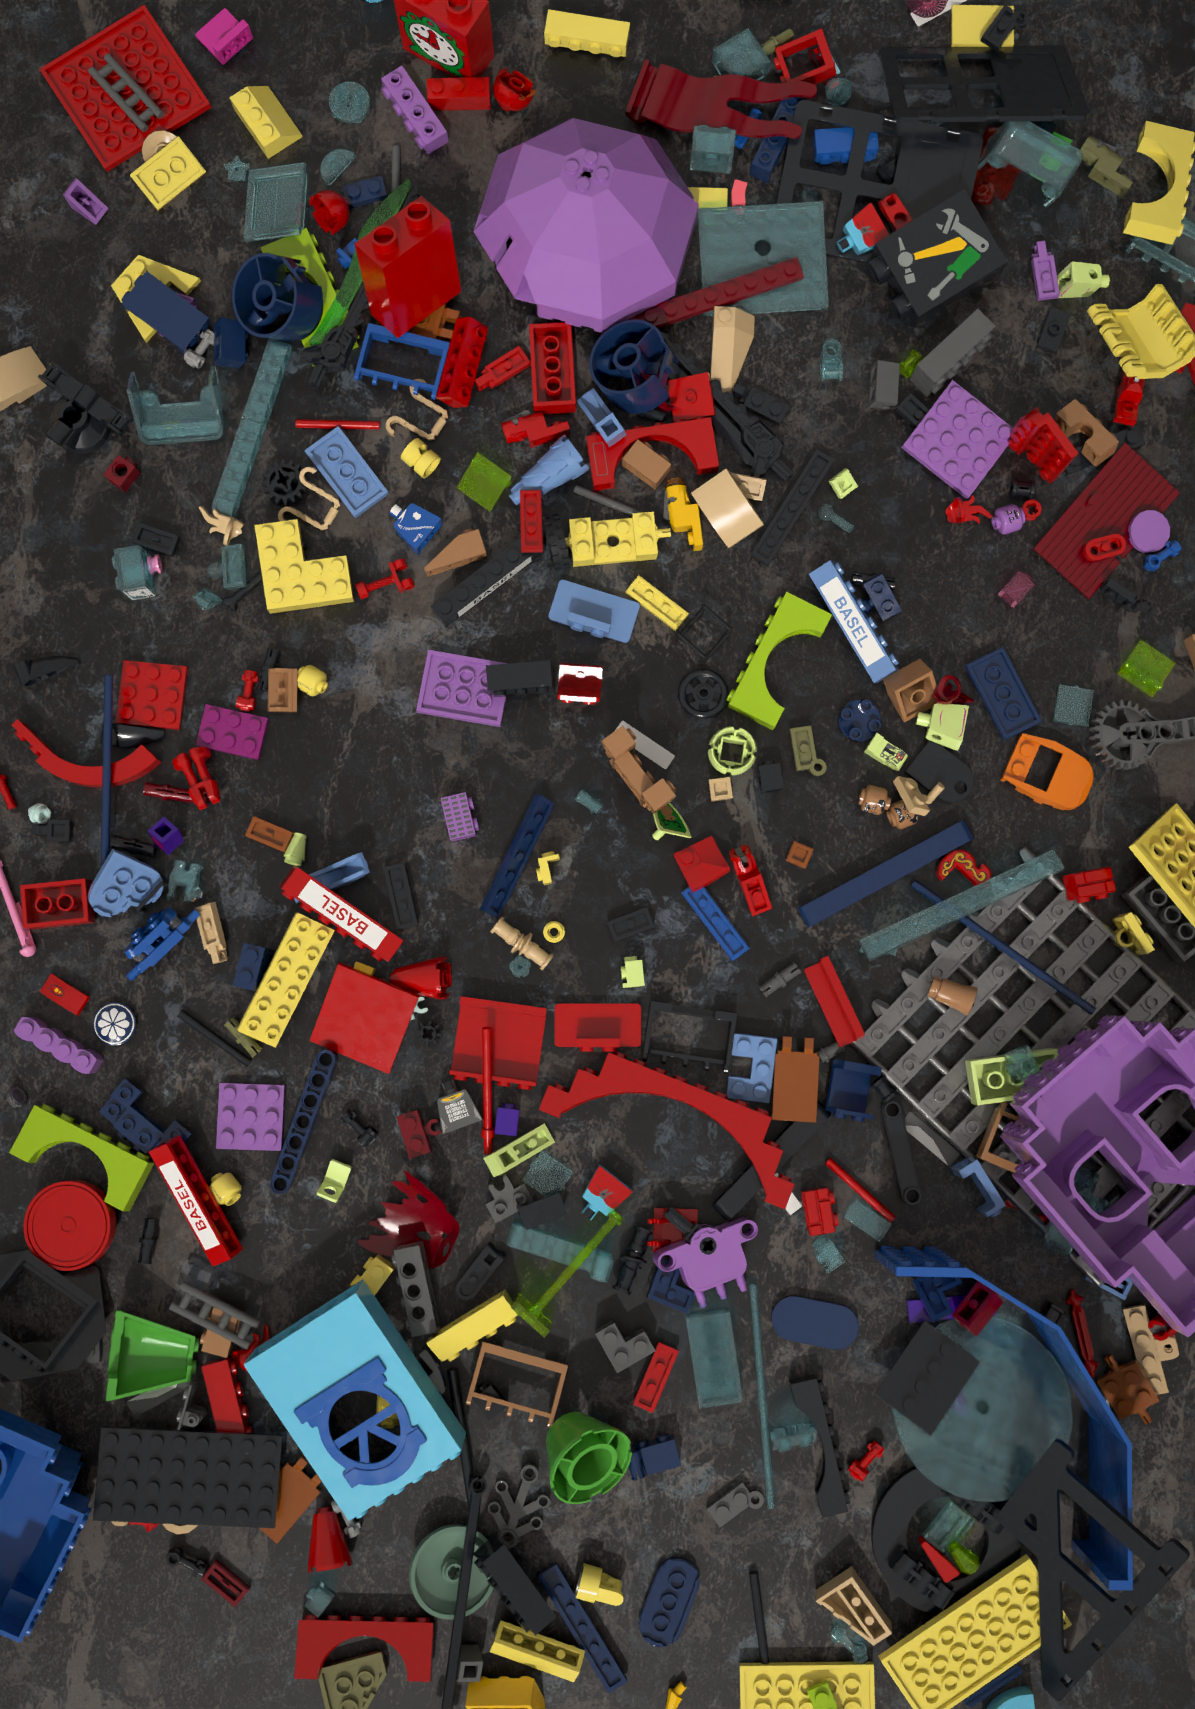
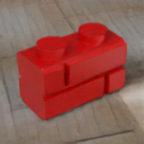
(1089, 883)
(819, 1211)

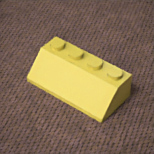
(472, 1326)

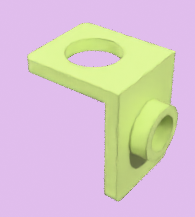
(334, 1179)

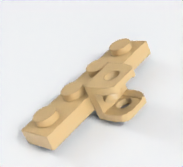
(1147, 1349)

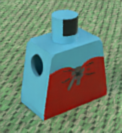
(863, 231)
(604, 1193)

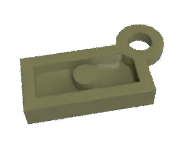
(804, 750)

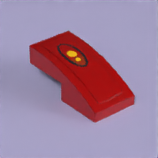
(64, 994)

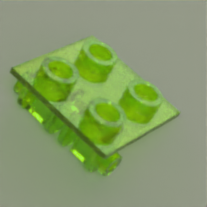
(484, 481)
(1146, 668)

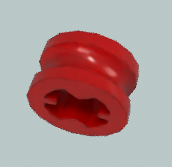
(1037, 509)

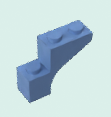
(601, 417)
(342, 872)

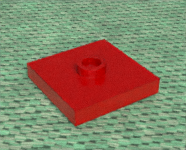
(691, 396)

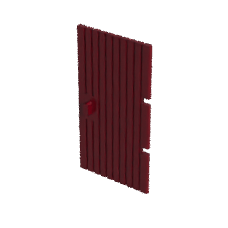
(1104, 508)

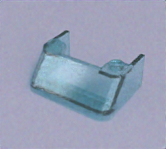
(1035, 154)
(177, 421)

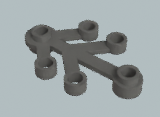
(517, 1509)

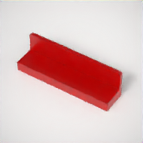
(834, 1002)

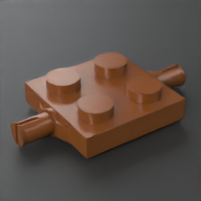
(1128, 1389)

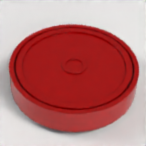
(69, 1225)

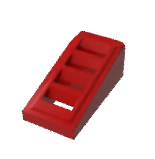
(942, 1564)

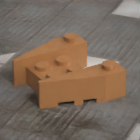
(621, 748)

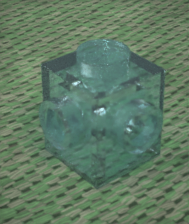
(1021, 1063)

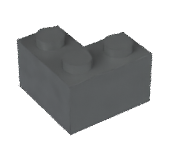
(621, 1350)

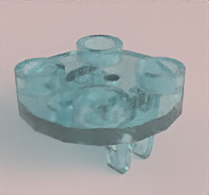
(358, 104)

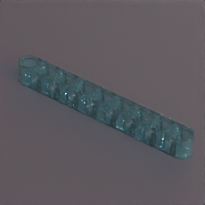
(252, 427)

